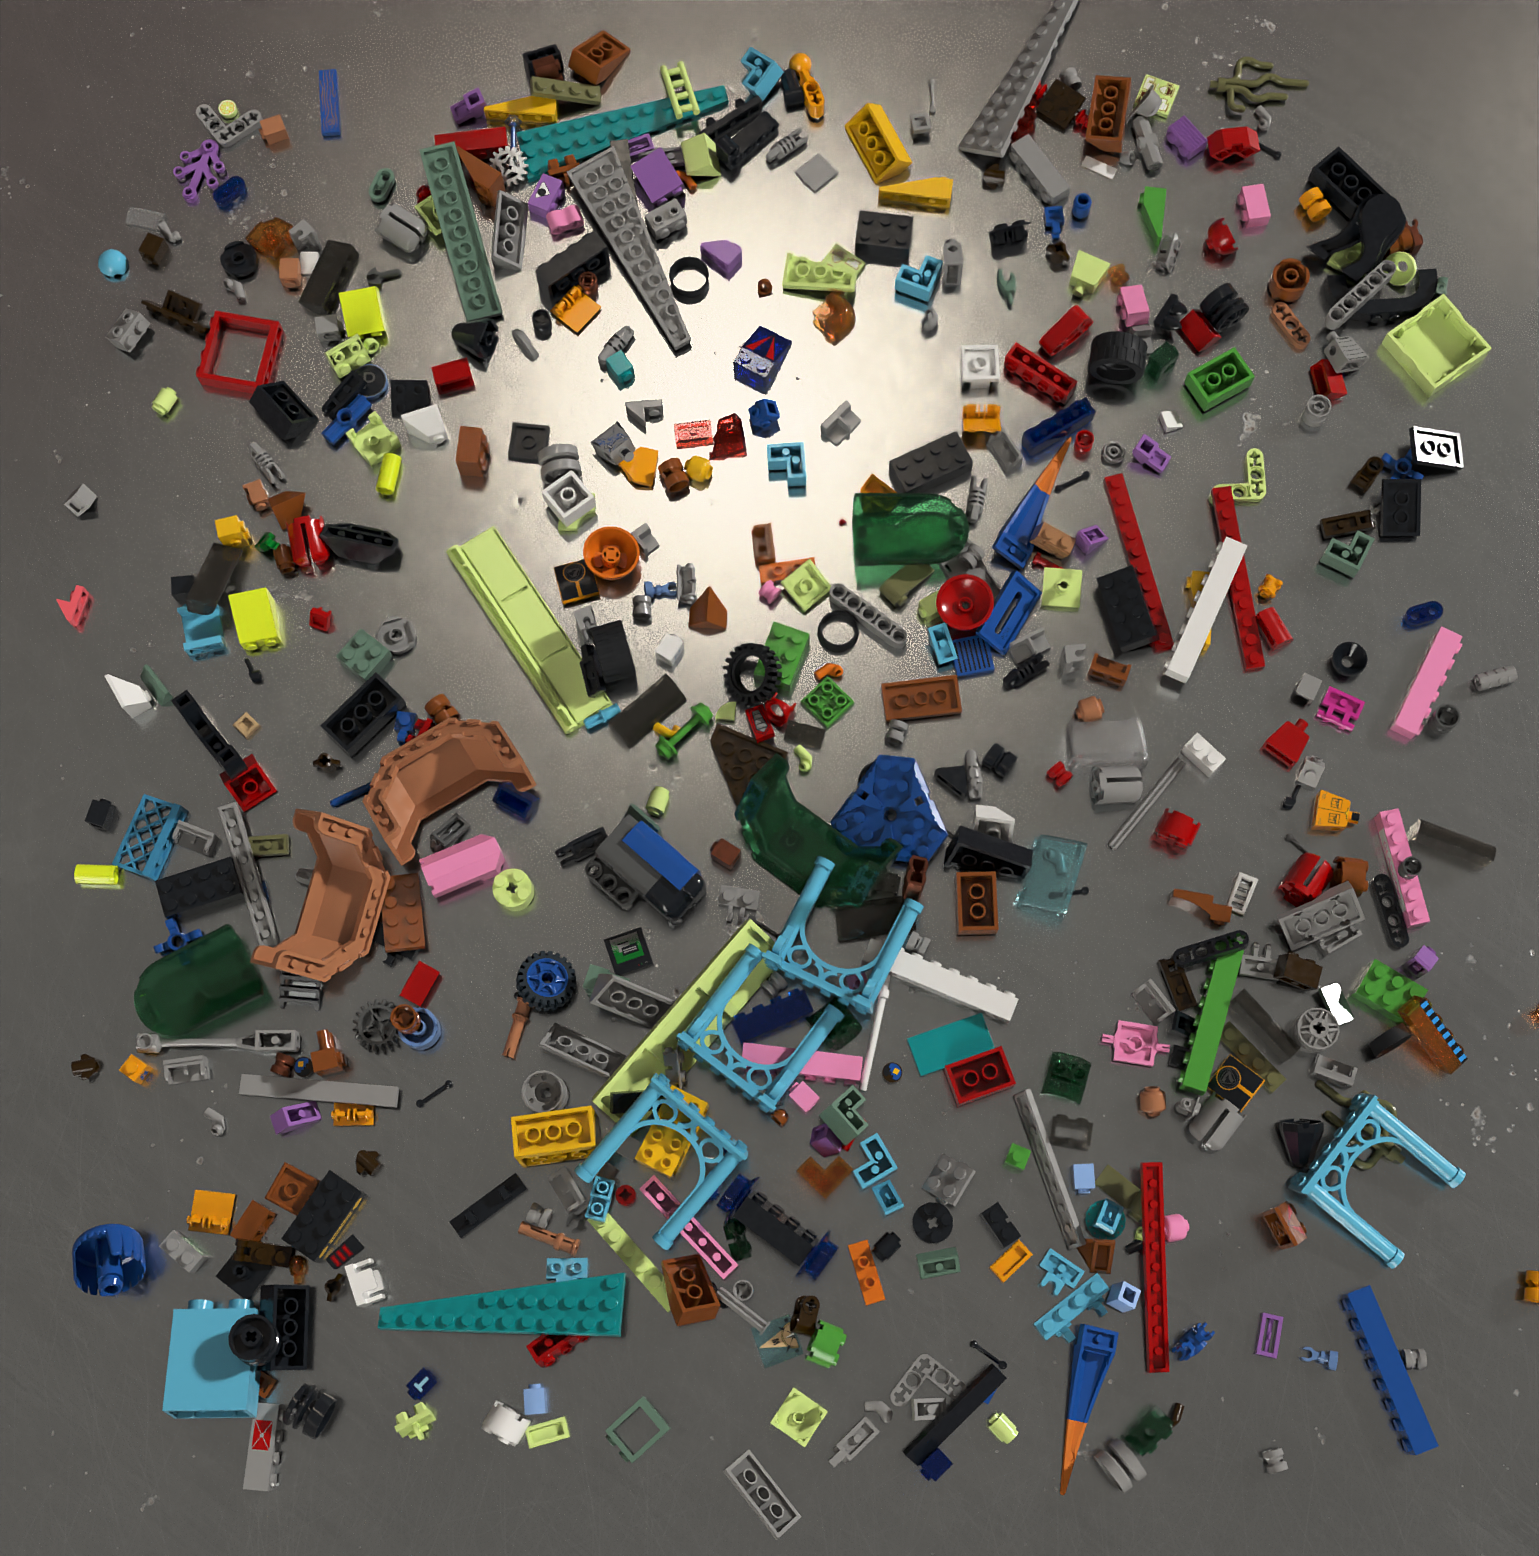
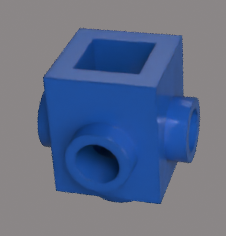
(764, 413)

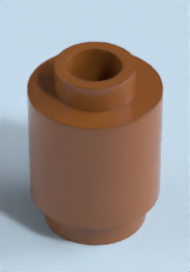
(284, 559)

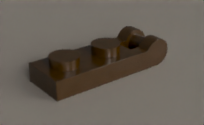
(1347, 524)
(1178, 985)
(262, 1253)

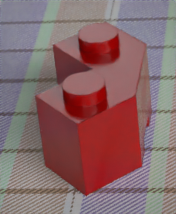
(1232, 141)

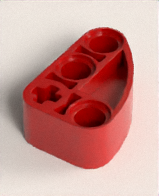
(1066, 330)

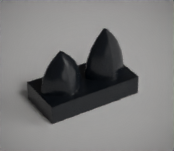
(1165, 318)

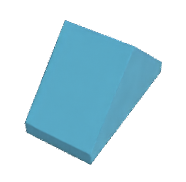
(887, 1198)
(1108, 1217)

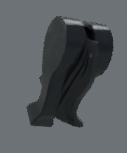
(1374, 223)

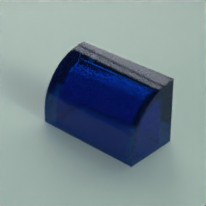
(515, 801)

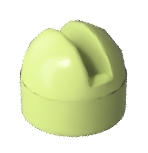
(371, 345)

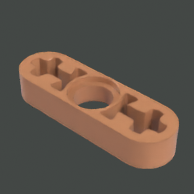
(1303, 333)

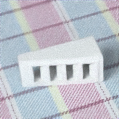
(1253, 880)

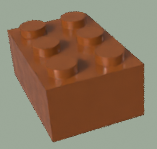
(976, 903)

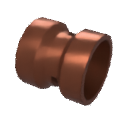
(589, 288)
(282, 1064)

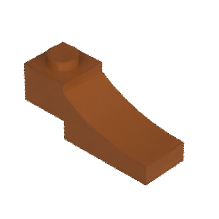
(1218, 912)

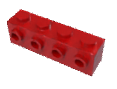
(1040, 373)
(549, 1347)

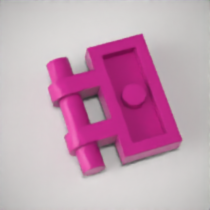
(1342, 703)

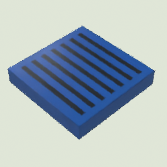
(973, 656)

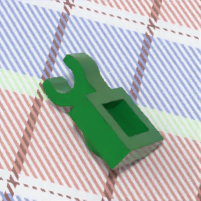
(267, 542)

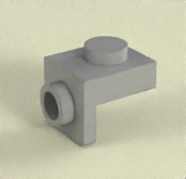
(1311, 771)

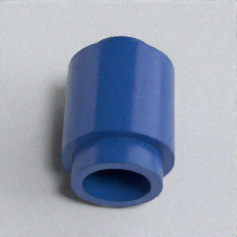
(1081, 205)

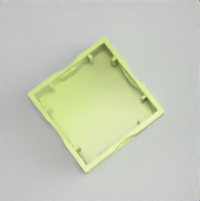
(1436, 345)

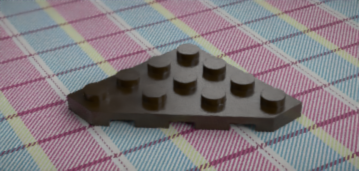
(740, 757)

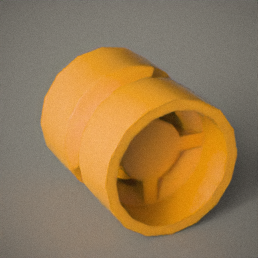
(1315, 204)
(1531, 1292)

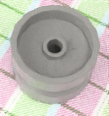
(557, 461)
(1122, 1463)

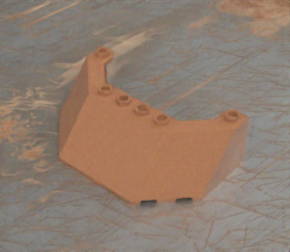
(436, 772)
(339, 902)

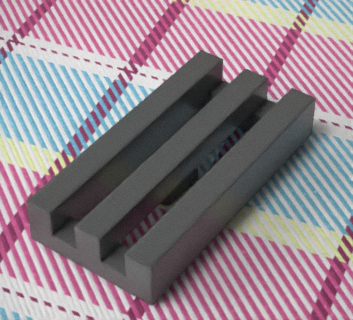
(440, 840)

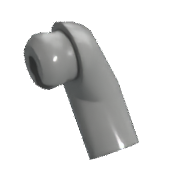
(1265, 118)
(164, 229)
(217, 1119)

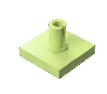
(1061, 587)

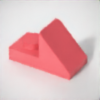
(73, 609)

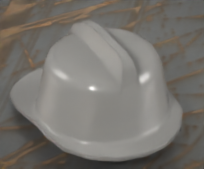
(1148, 104)

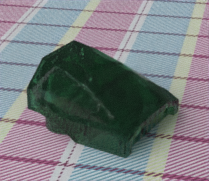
(843, 1031)
(1066, 1076)

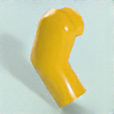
(664, 731)

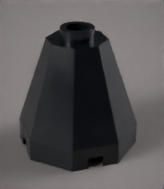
(477, 336)
(1301, 1139)

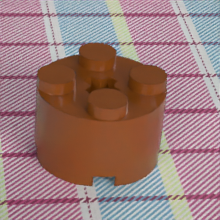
(1288, 280)
(1350, 870)

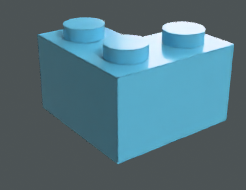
(762, 75)
(919, 282)
(789, 457)
(879, 1163)

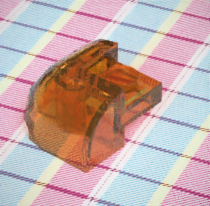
(271, 238)
(835, 315)

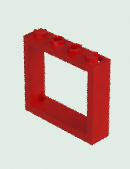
(267, 361)

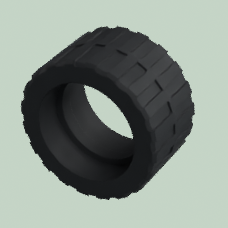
(1117, 357)
(613, 651)

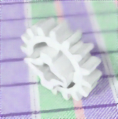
(511, 160)

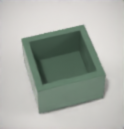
(364, 655)

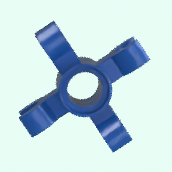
(1404, 463)
(174, 931)
(1193, 1341)

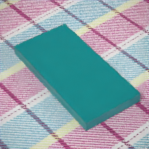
(950, 1044)

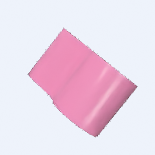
(564, 219)

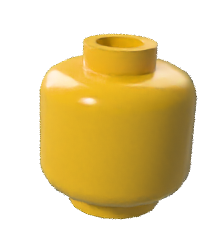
(698, 468)

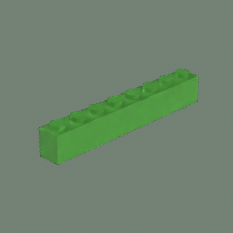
(1210, 1021)

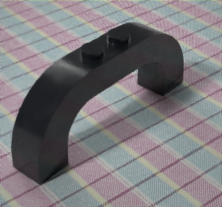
(1385, 309)
(208, 735)

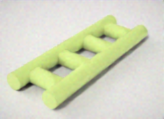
(688, 94)

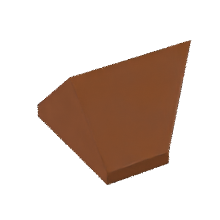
(287, 506)
(708, 612)
(1098, 1255)

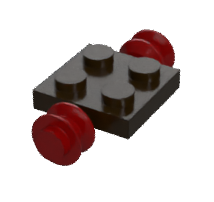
(1061, 104)

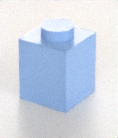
(1083, 1178)
(1123, 1296)
(535, 1399)

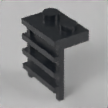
(285, 975)

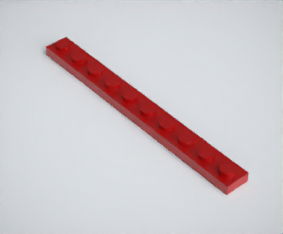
(1137, 555)
(1239, 587)
(1154, 1267)

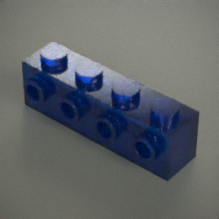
(1058, 426)
(772, 1016)

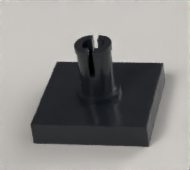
(244, 1276)

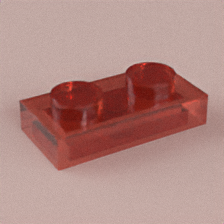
(693, 431)

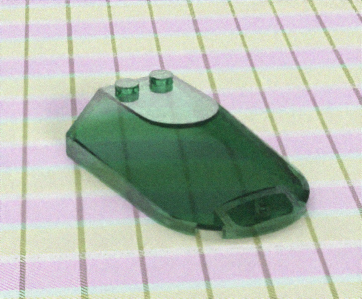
(906, 529)
(197, 984)

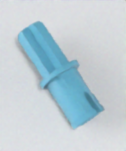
(603, 716)

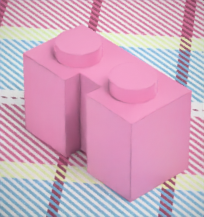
(1254, 205)
(1133, 305)

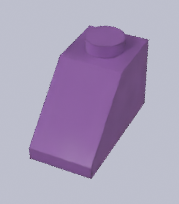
(722, 253)
(1421, 961)
(295, 1117)

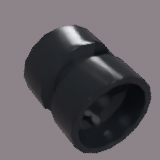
(1000, 759)

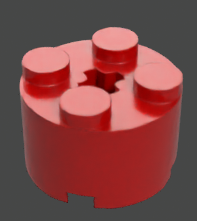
(1177, 828)

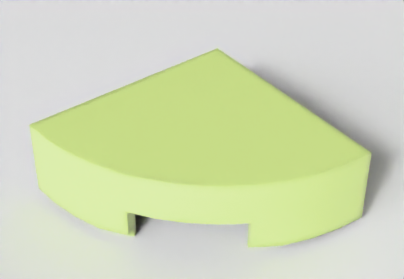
(726, 712)

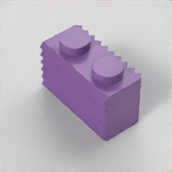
(1186, 137)

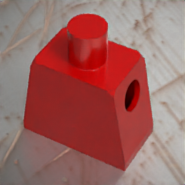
(1288, 741)

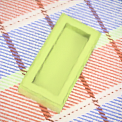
(547, 1432)

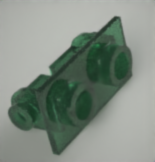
(741, 1247)

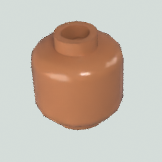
(1089, 709)
(1152, 1100)

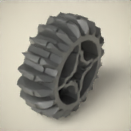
(372, 1011)

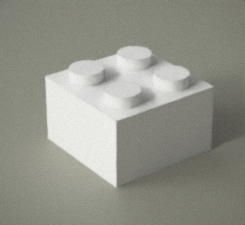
(569, 498)

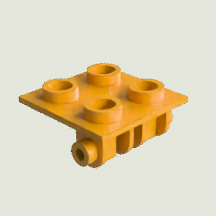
(575, 308)
(981, 421)
(352, 1114)
(211, 1212)

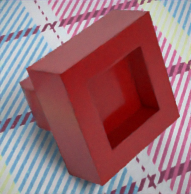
(320, 619)

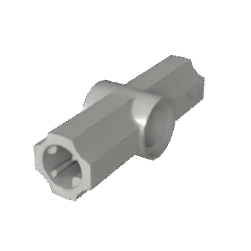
(1147, 143)

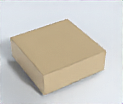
(246, 725)

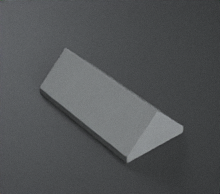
(509, 232)
(629, 1000)
(581, 1051)
(762, 1494)

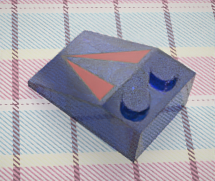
(761, 355)

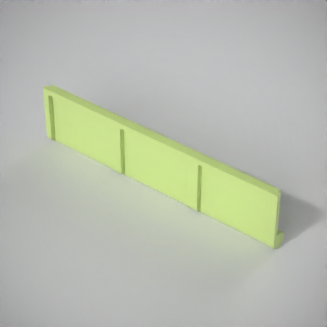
(527, 627)
(648, 1057)

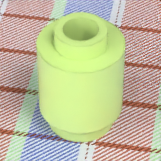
(164, 400)
(657, 801)
(1002, 1427)

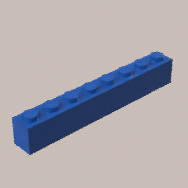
(1390, 1370)

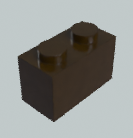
(1298, 971)

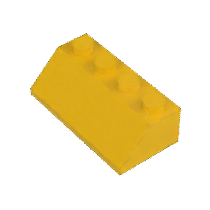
(878, 143)

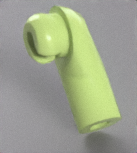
(805, 758)

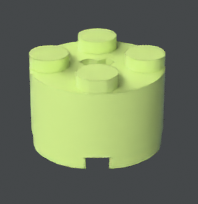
(523, 893)

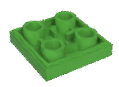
(827, 702)

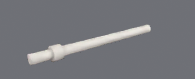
(882, 996)

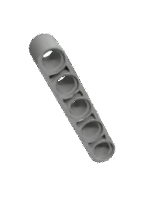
(1354, 300)
(871, 624)

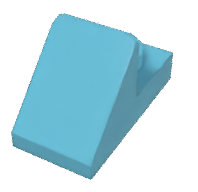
(942, 643)

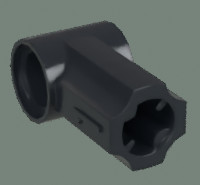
(792, 92)

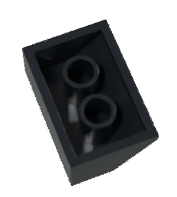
(282, 409)

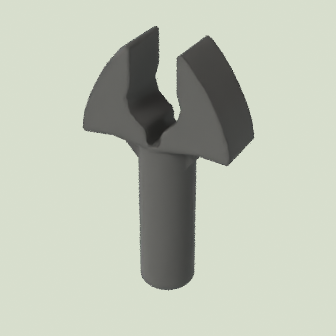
(380, 276)
(581, 1217)

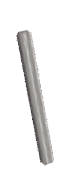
(1146, 803)

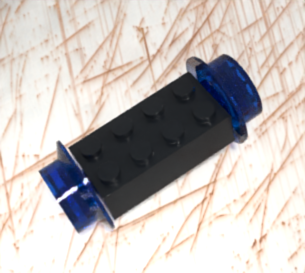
(776, 1227)

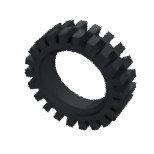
(771, 674)

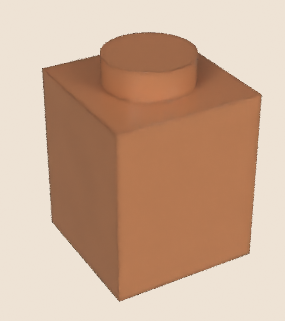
(273, 129)
(290, 272)

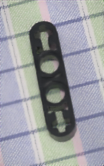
(1394, 910)
(1212, 952)

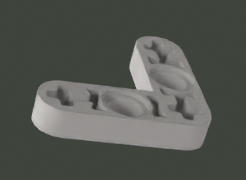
(224, 131)
(928, 1373)

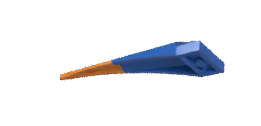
(1017, 531)
(1089, 1367)

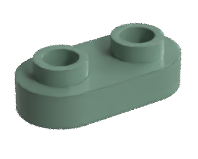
(380, 186)

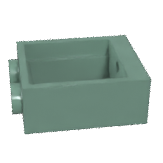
(653, 1415)

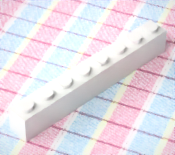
(1206, 609)
(947, 983)

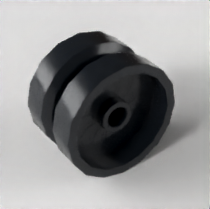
(263, 1348)

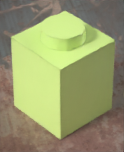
(928, 608)

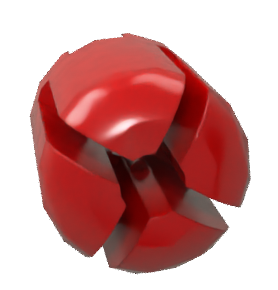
(305, 534)
(1293, 887)

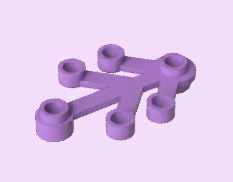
(199, 167)

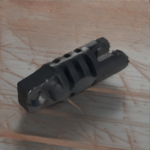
(1025, 671)

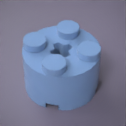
(430, 1031)

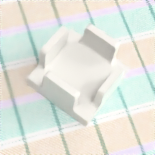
(979, 365)
(364, 1283)

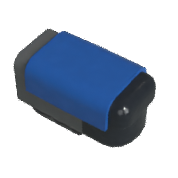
(647, 868)

